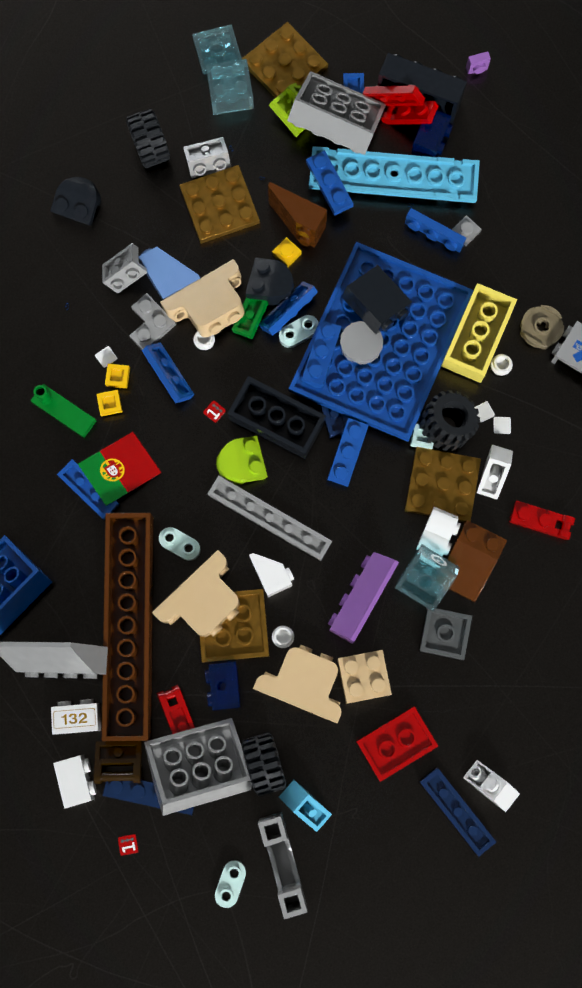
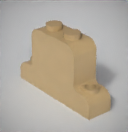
(209, 301)
(202, 599)
(304, 683)

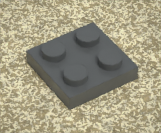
(445, 633)

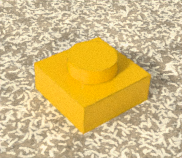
(286, 252)
(117, 376)
(109, 403)

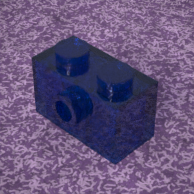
(431, 136)
(224, 686)

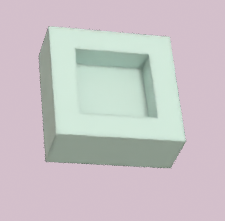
(419, 440)

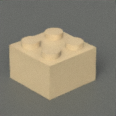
(364, 676)

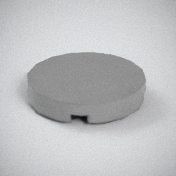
(360, 343)

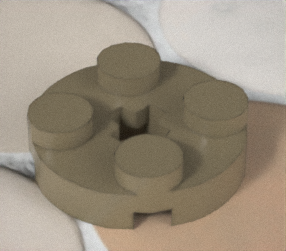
(530, 331)

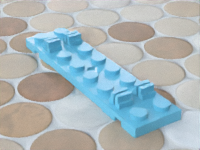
(417, 175)

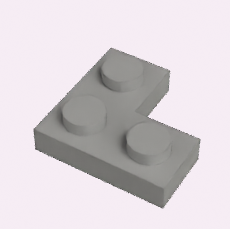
(155, 323)

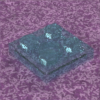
(216, 46)

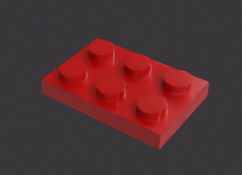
(397, 744)

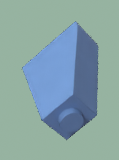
(166, 272)

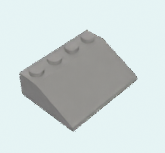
(336, 113)
(55, 659)
(197, 766)

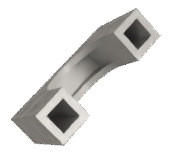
(283, 863)

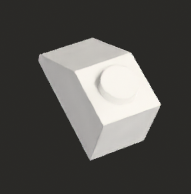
(495, 471)
(271, 574)

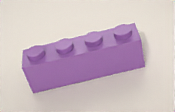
(363, 597)

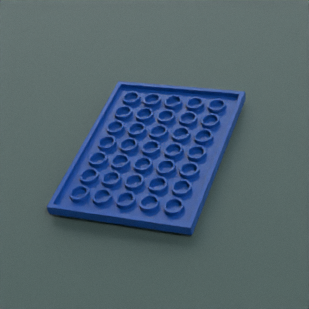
(397, 383)

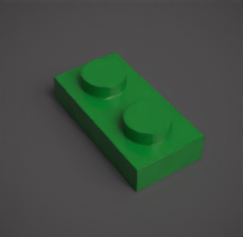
(252, 317)

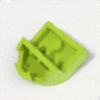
(282, 106)
(241, 461)

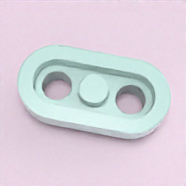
(299, 331)
(179, 543)
(230, 884)

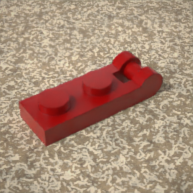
(410, 114)
(541, 520)
(177, 715)

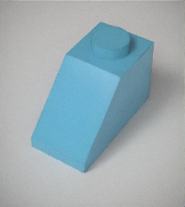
(305, 805)

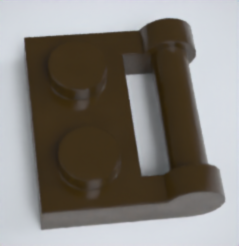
(118, 754)

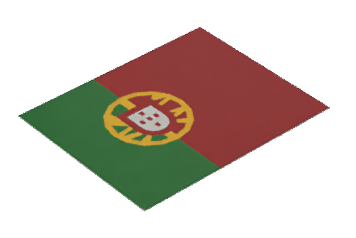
(119, 468)

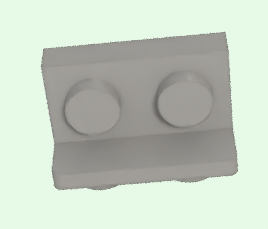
(207, 157)
(123, 269)

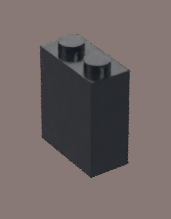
(377, 300)

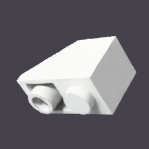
(491, 785)

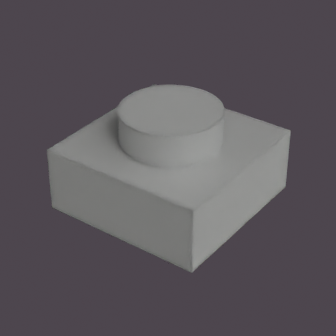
(468, 229)

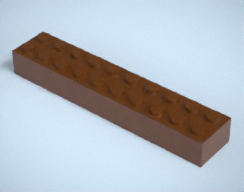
(128, 627)

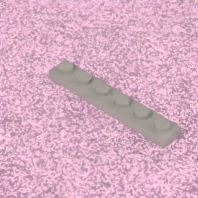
(269, 518)

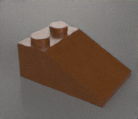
(301, 216)
(476, 555)

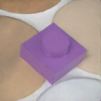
(478, 63)

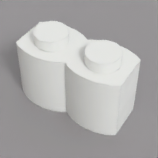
(439, 530)

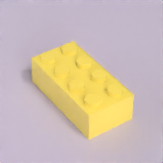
(479, 333)

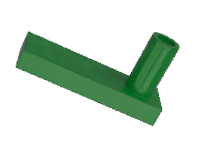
(62, 410)

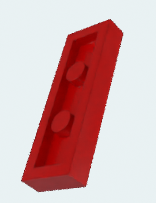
(396, 95)

